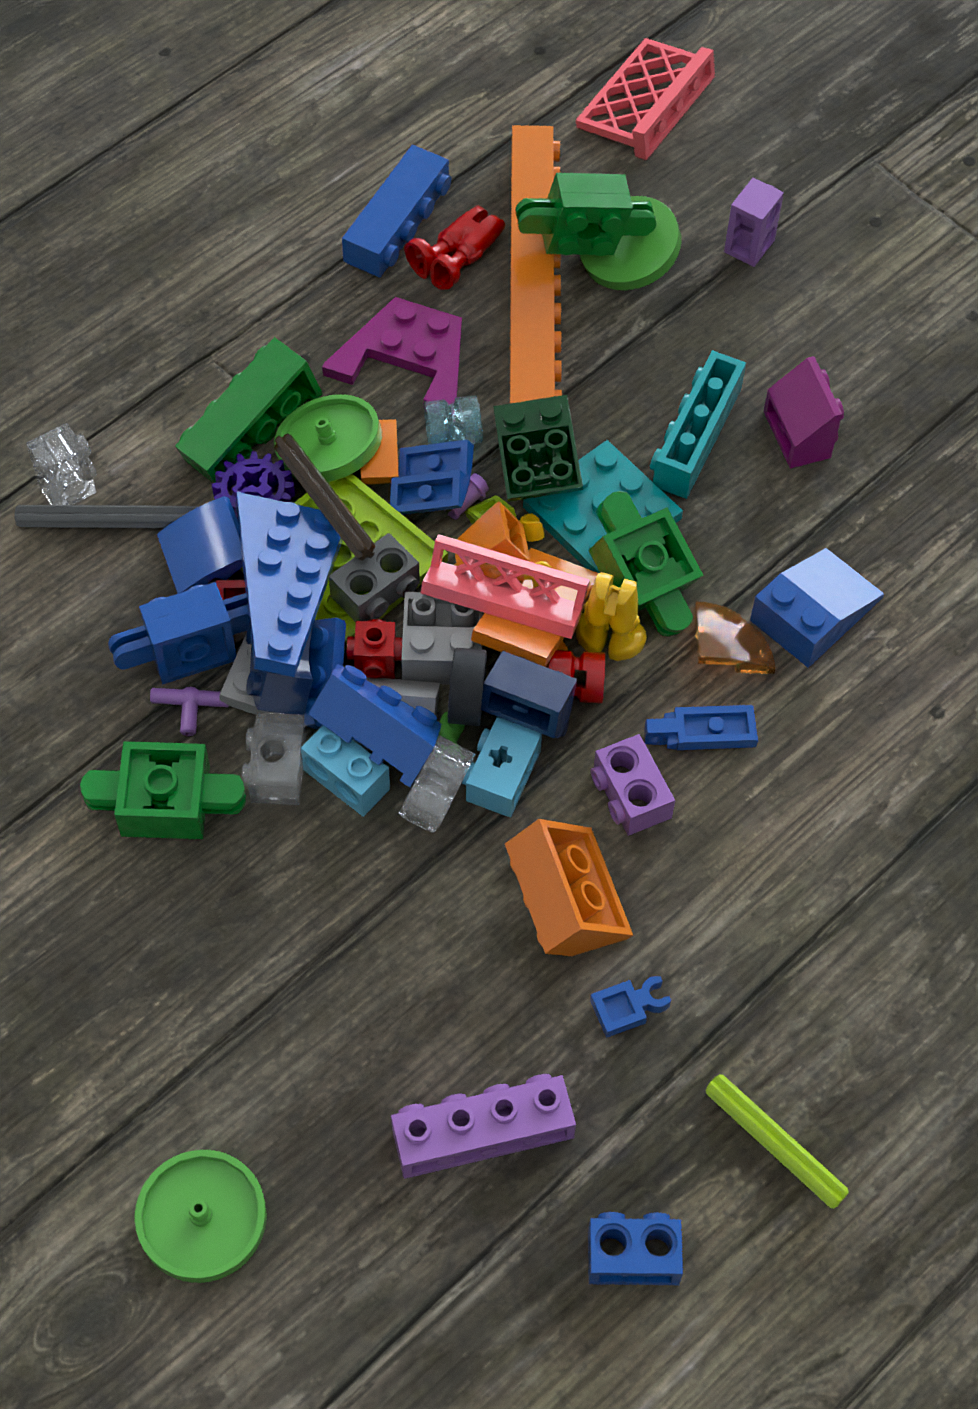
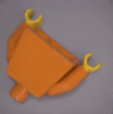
(505, 534)

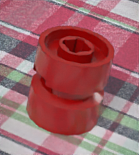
(592, 663)

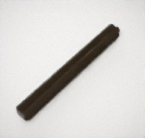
(325, 497)

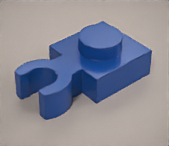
(623, 1007)

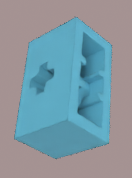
(516, 751)

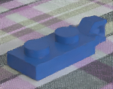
(324, 653)
(704, 728)

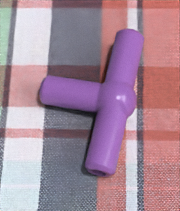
(190, 699)

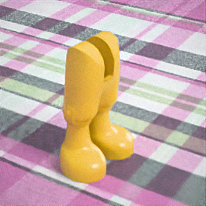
(615, 607)

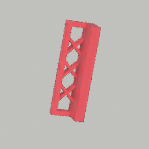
(505, 595)

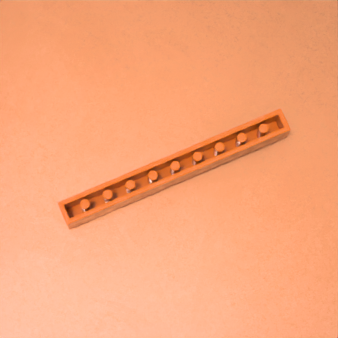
(532, 273)

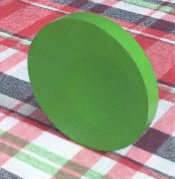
(639, 258)
(335, 433)
(200, 1216)

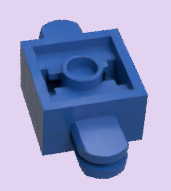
(183, 633)

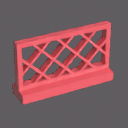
(669, 103)

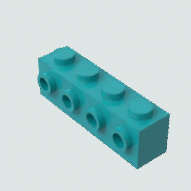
(698, 424)

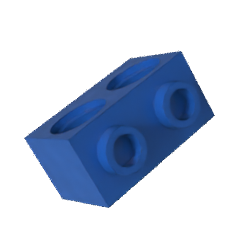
(636, 1263)

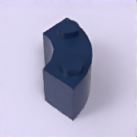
(280, 692)

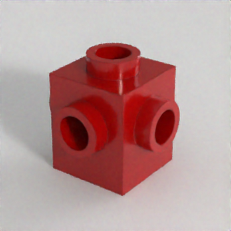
(375, 648)

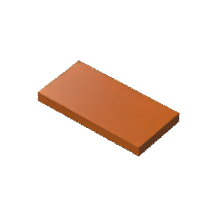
(523, 640)

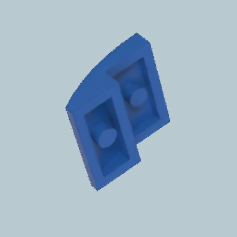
(432, 477)
(202, 545)

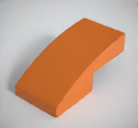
(385, 461)

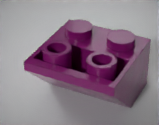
(804, 414)

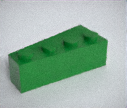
(249, 409)

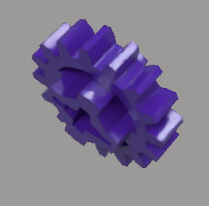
(254, 478)

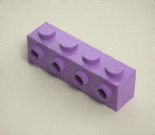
(483, 1125)

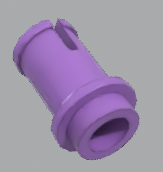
(476, 491)

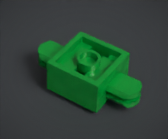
(585, 214)
(658, 554)
(161, 774)

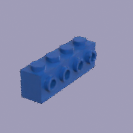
(396, 211)

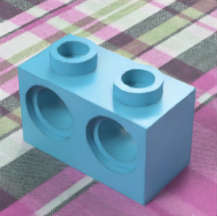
(345, 770)

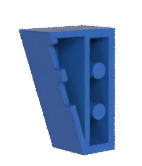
(377, 720)

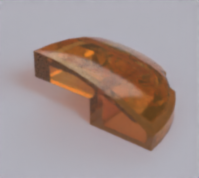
(730, 640)

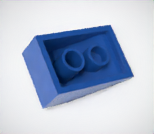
(813, 605)

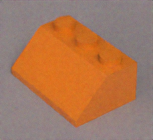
(567, 888)

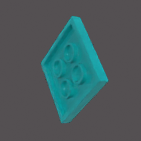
(573, 515)

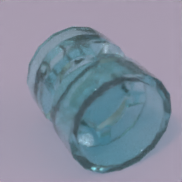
(453, 421)

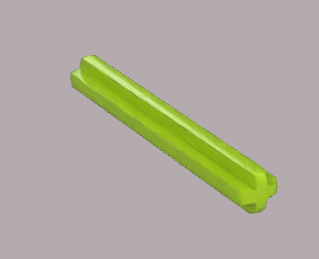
(777, 1141)

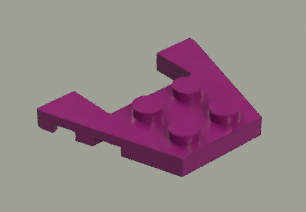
(407, 338)

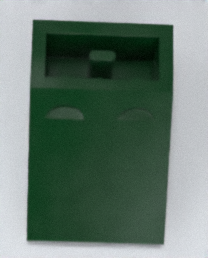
(537, 448)

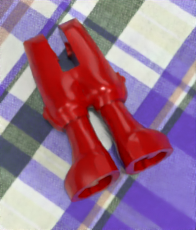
(466, 237)

